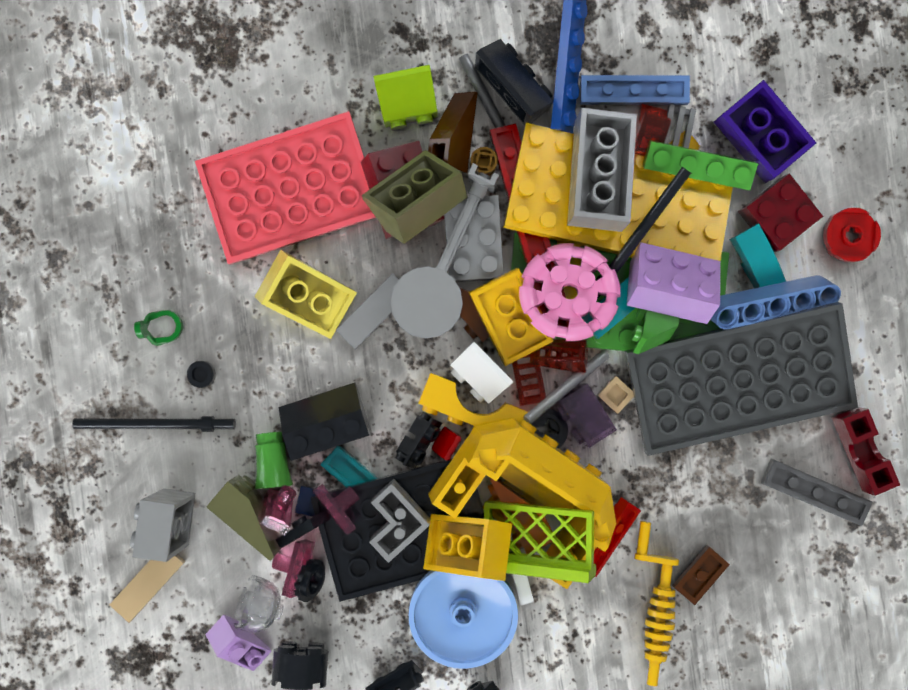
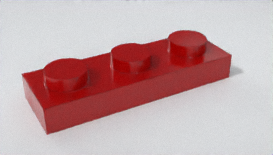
(625, 516)

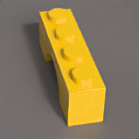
(441, 397)

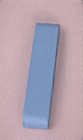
(774, 301)

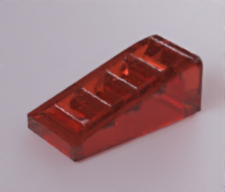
(561, 362)
(532, 399)

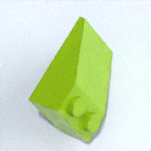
(406, 97)

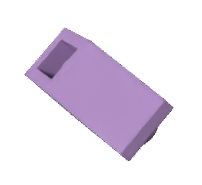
(237, 645)

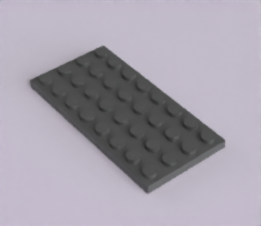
(743, 379)

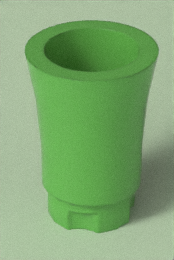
(271, 461)

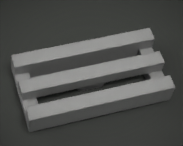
(681, 111)

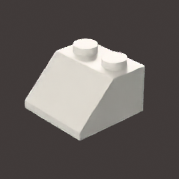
(481, 373)

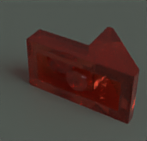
(651, 125)

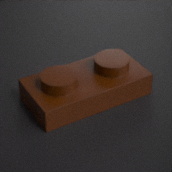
(700, 575)

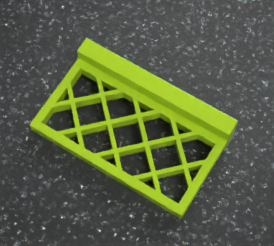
(544, 565)

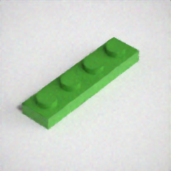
(701, 164)

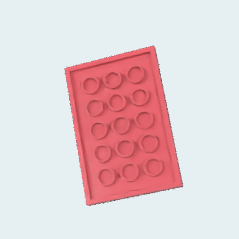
(286, 188)

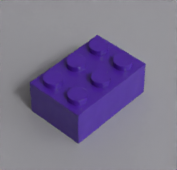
(765, 131)

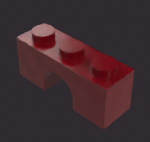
(857, 436)

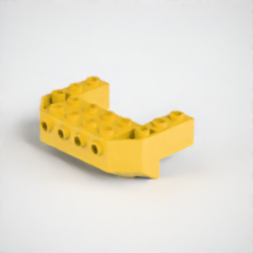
(536, 468)

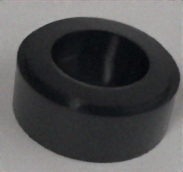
(201, 374)

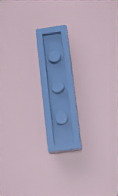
(634, 89)

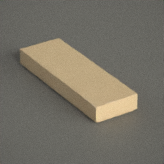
(145, 586)

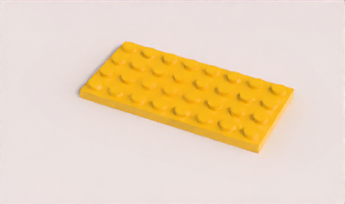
(540, 202)

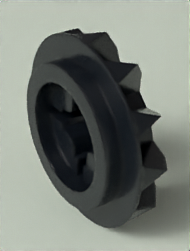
(555, 423)
(310, 580)

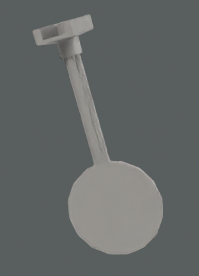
(427, 298)

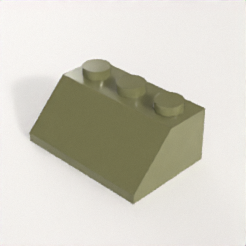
(416, 196)

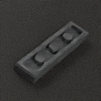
(816, 492)

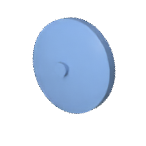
(462, 618)

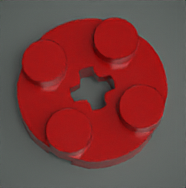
(862, 223)

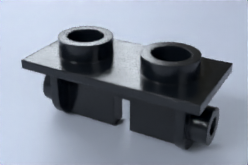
(412, 451)
(405, 676)

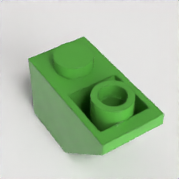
(652, 330)

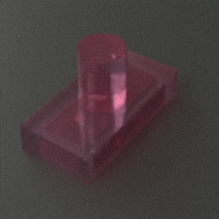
(337, 505)
(278, 509)
(292, 565)

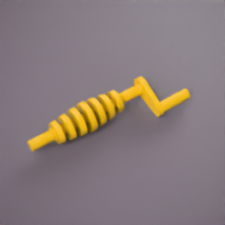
(661, 613)

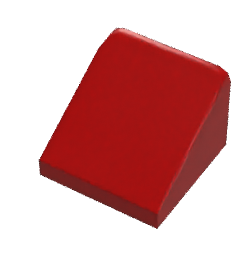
(446, 443)

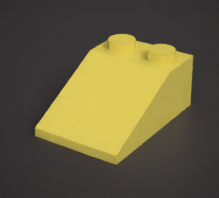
(305, 294)

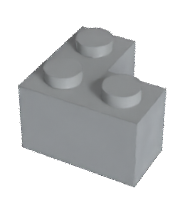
(403, 518)

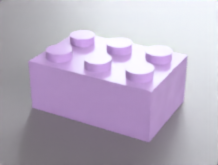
(674, 283)

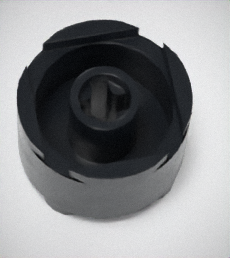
(300, 666)

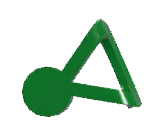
(141, 327)

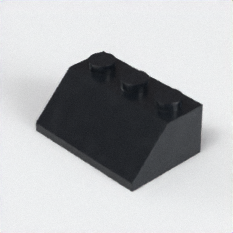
(513, 81)
(323, 421)

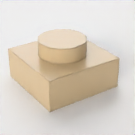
(616, 394)

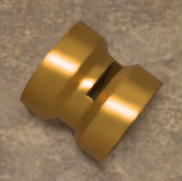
(484, 165)

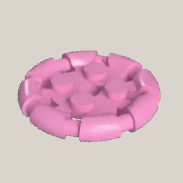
(571, 275)

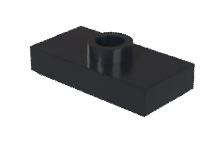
(302, 527)

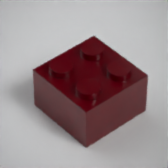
(781, 212)

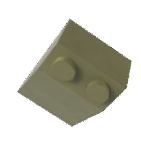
(241, 509)

